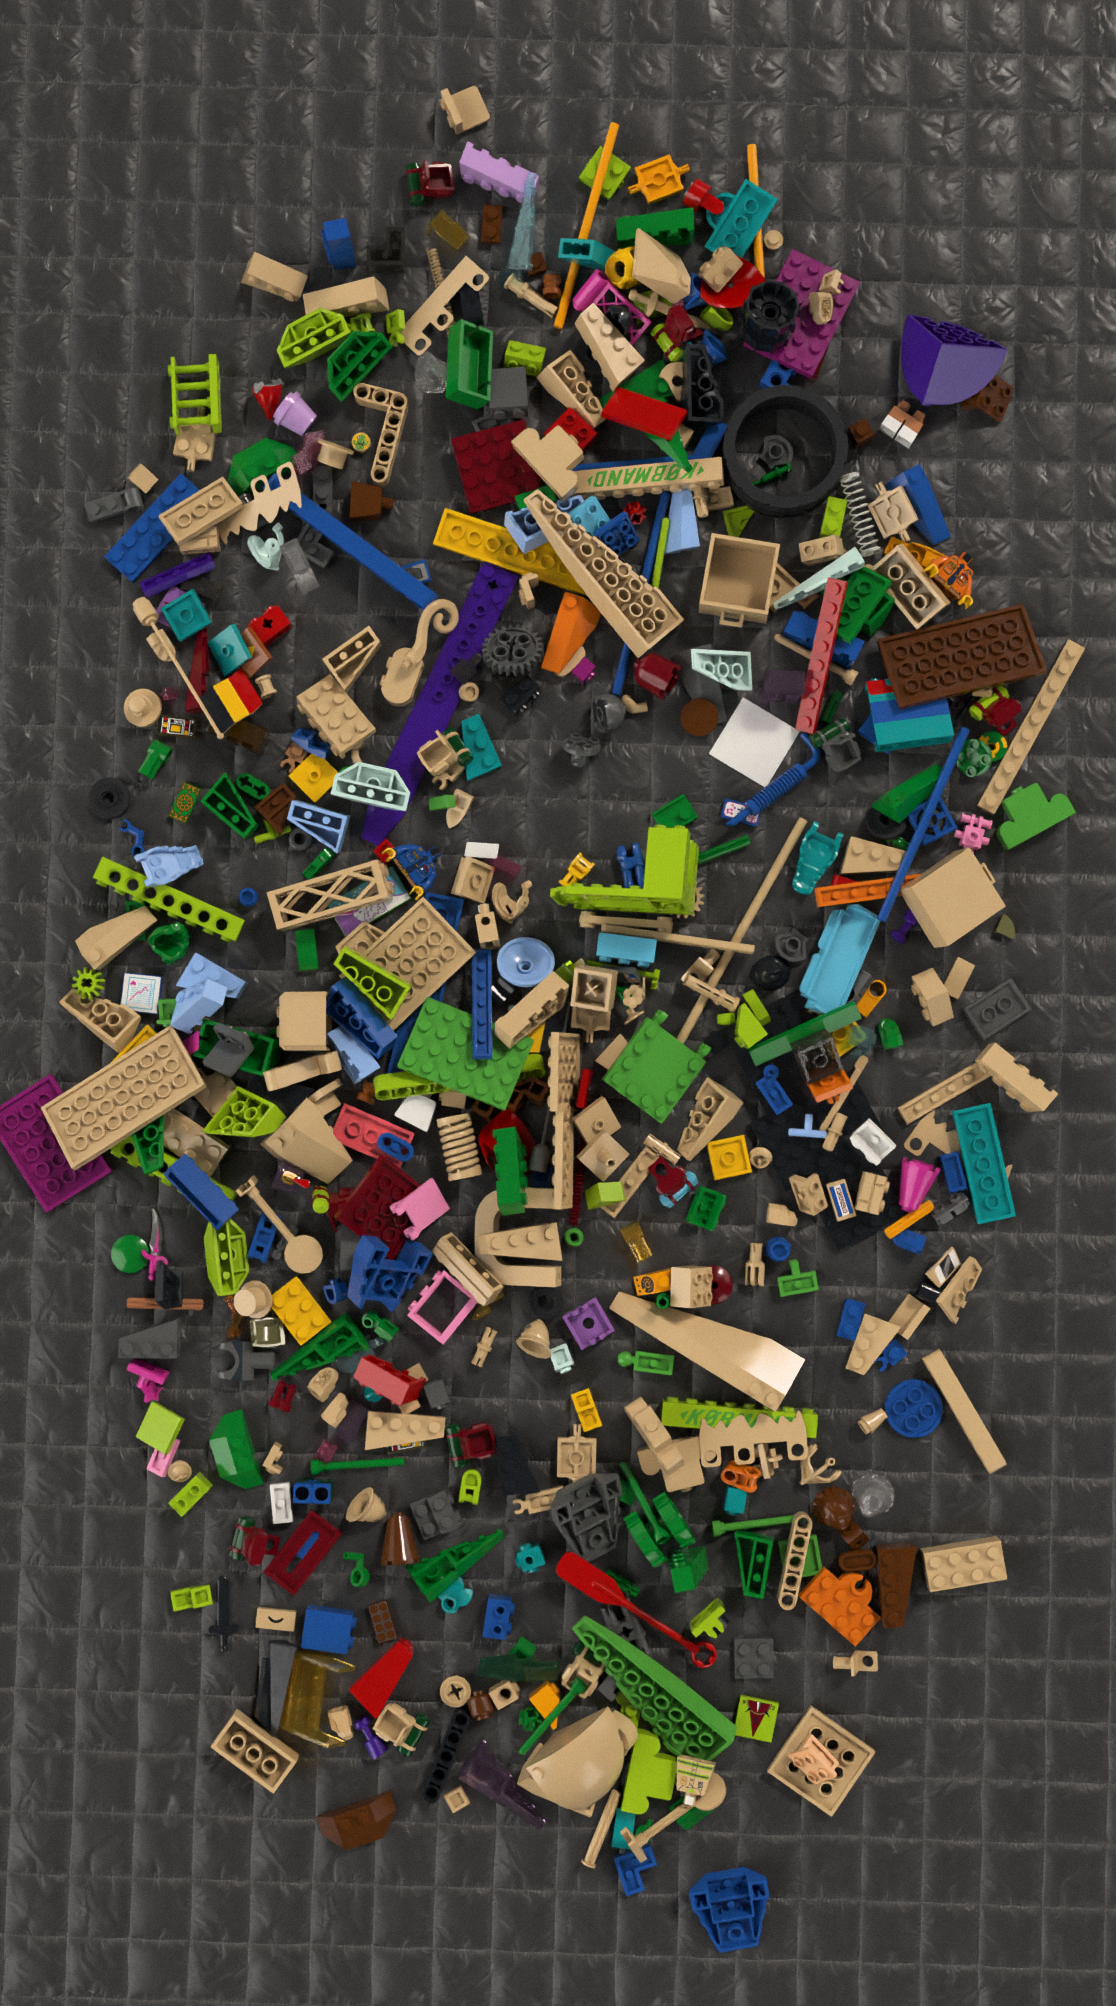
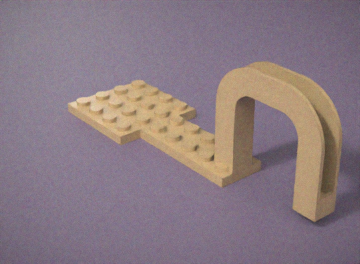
(564, 1089)

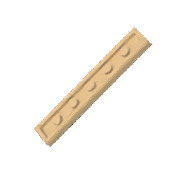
(941, 1093)

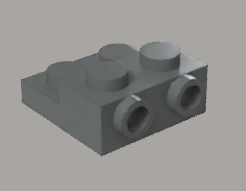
(436, 1514)

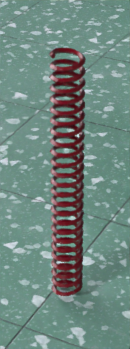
(579, 1182)

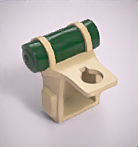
(444, 751)
(585, 1668)
(401, 1728)

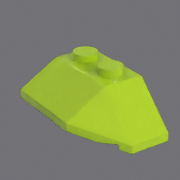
(312, 337)
(226, 1257)

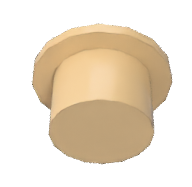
(333, 454)
(253, 1300)

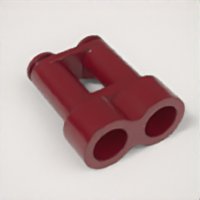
(280, 1403)

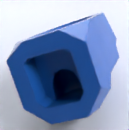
(910, 1241)

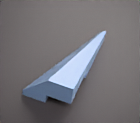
(682, 524)

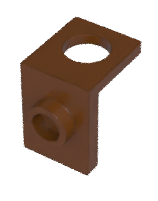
(853, 1534)

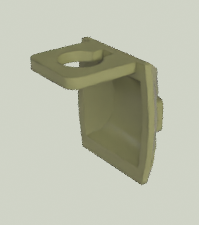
(267, 1332)

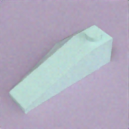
(726, 667)

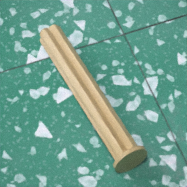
(602, 1829)

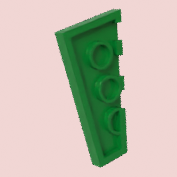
(646, 384)

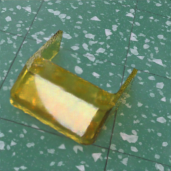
(305, 1697)

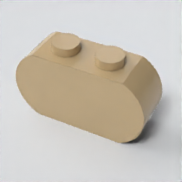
(400, 683)

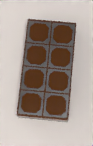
(382, 1621)

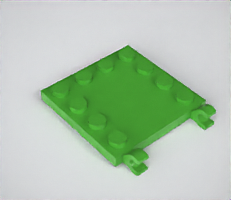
(655, 1068)

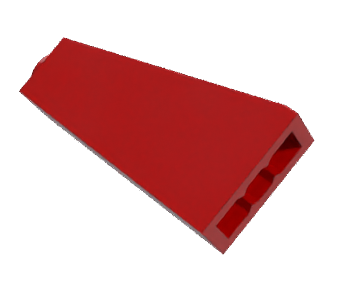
(379, 1680)

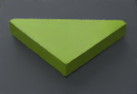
(736, 519)

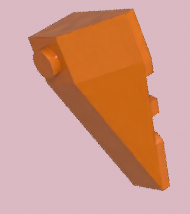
(572, 626)

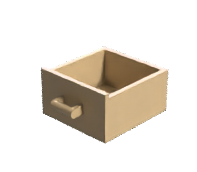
(738, 579)
(952, 897)

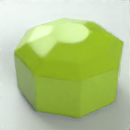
(726, 1019)

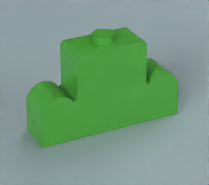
(1030, 814)

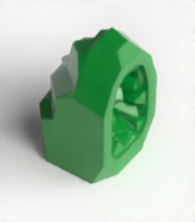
(889, 1034)

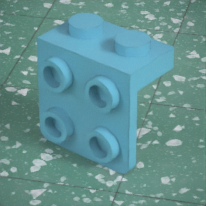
(589, 515)

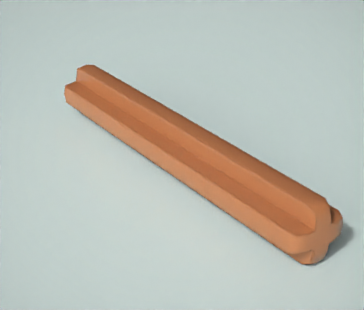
(149, 1303)

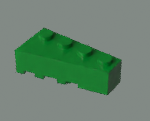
(510, 1171)

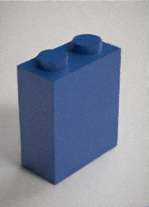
(328, 1629)

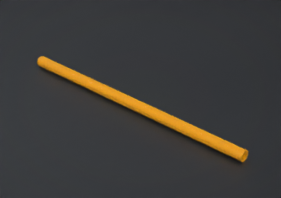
(753, 177)
(587, 222)

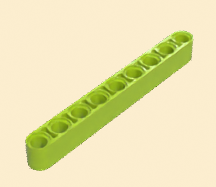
(407, 1084)

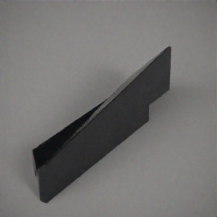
(274, 1684)

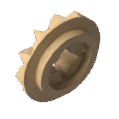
(451, 1699)

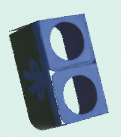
(306, 1482)

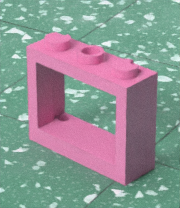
(426, 1293)

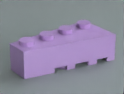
(493, 173)

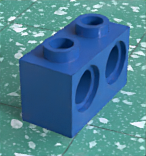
(775, 372)

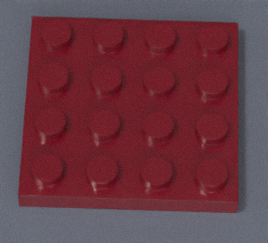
(492, 468)
(368, 1205)

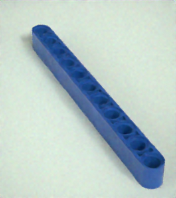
(359, 549)

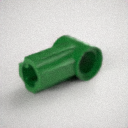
(157, 755)

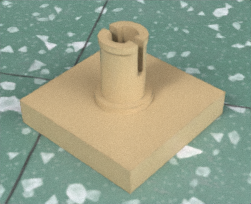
(603, 1155)

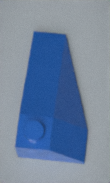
(921, 496)

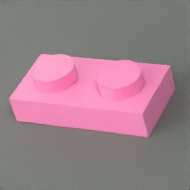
(160, 1462)

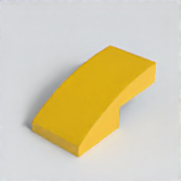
(586, 1410)

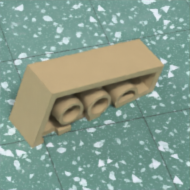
(349, 298)
(608, 346)
(532, 1010)
(530, 1242)

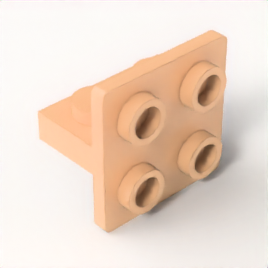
(815, 1760)

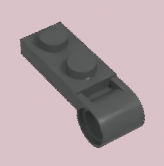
(114, 504)

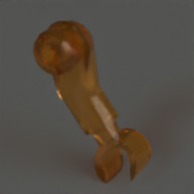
(235, 1319)

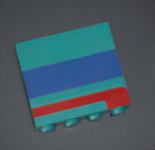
(906, 727)

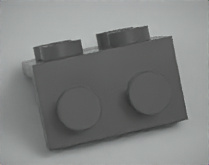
(229, 1051)

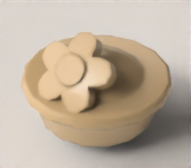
(760, 1157)
(179, 1471)

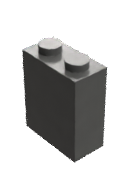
(508, 393)

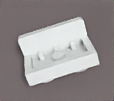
(872, 1141)

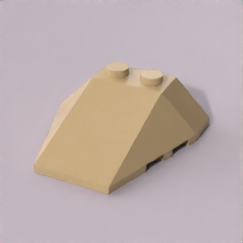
(308, 1143)

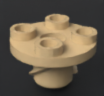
(142, 708)

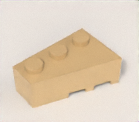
(352, 657)

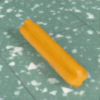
(909, 1219)

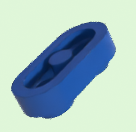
(395, 1147)

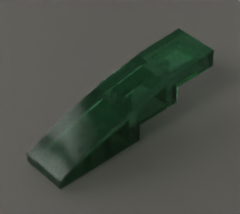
(514, 1669)

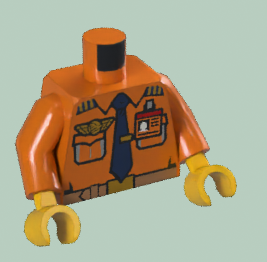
(953, 577)

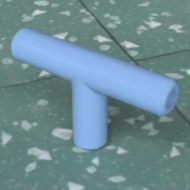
(807, 1131)

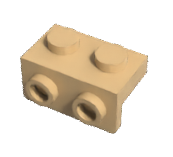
(720, 268)
(525, 594)

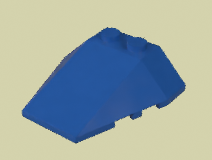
(731, 1907)

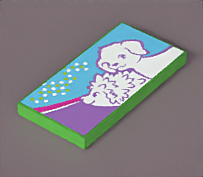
(351, 920)

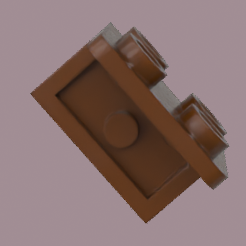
(991, 399)

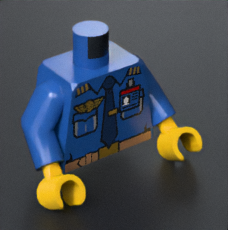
(415, 865)

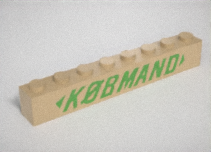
(649, 479)

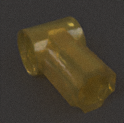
(634, 1237)

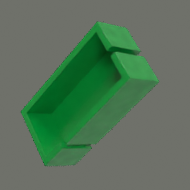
(469, 364)
(259, 1060)

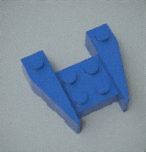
(383, 1278)

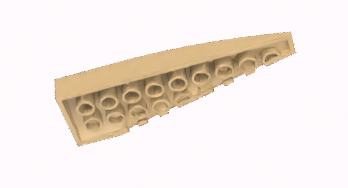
(625, 599)

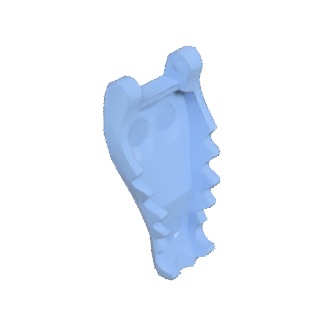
(167, 864)

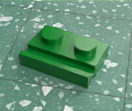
(675, 813)

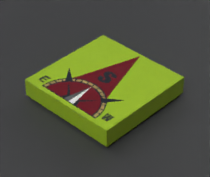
(756, 1718)

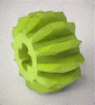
(88, 991)

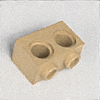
(821, 550)

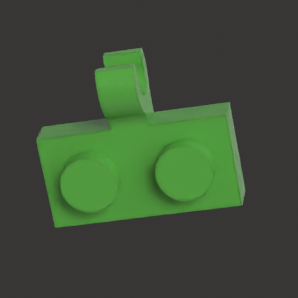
(797, 1282)

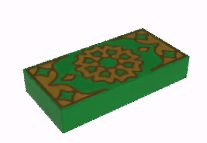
(185, 802)

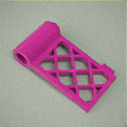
(596, 289)

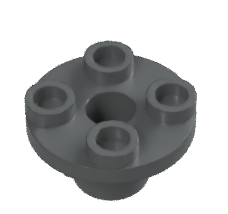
(581, 748)

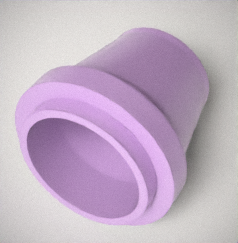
(294, 414)

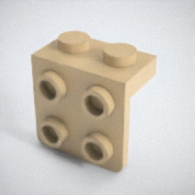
(464, 109)

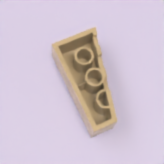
(1015, 1078)

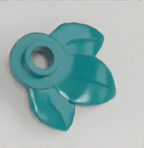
(457, 1594)

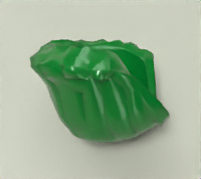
(170, 942)

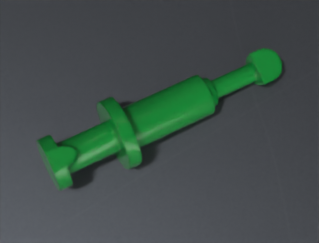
(774, 474)

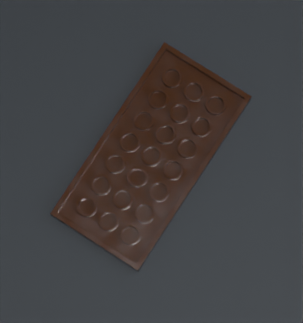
(961, 656)

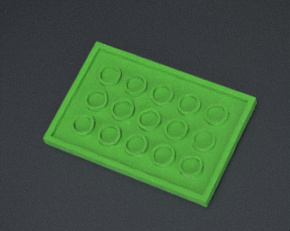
(442, 1053)

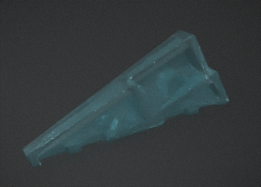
(522, 242)

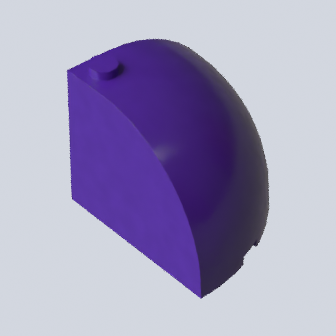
(946, 360)

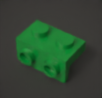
(706, 1208)

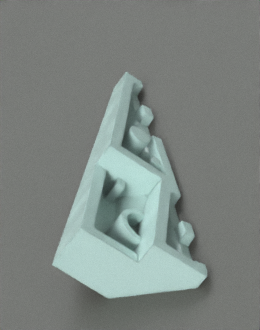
(844, 565)

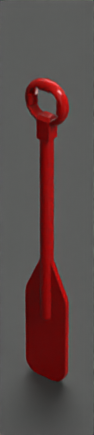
(605, 1590)

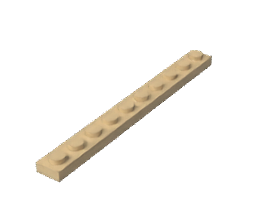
(1030, 727)

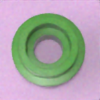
(569, 1232)

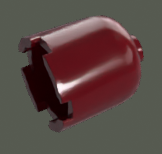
(656, 674)

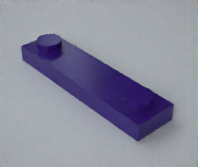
(177, 575)

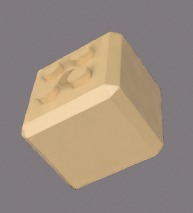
(303, 1021)

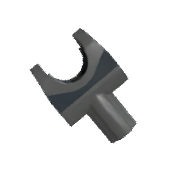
(245, 1360)

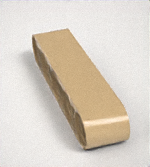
(797, 1569)

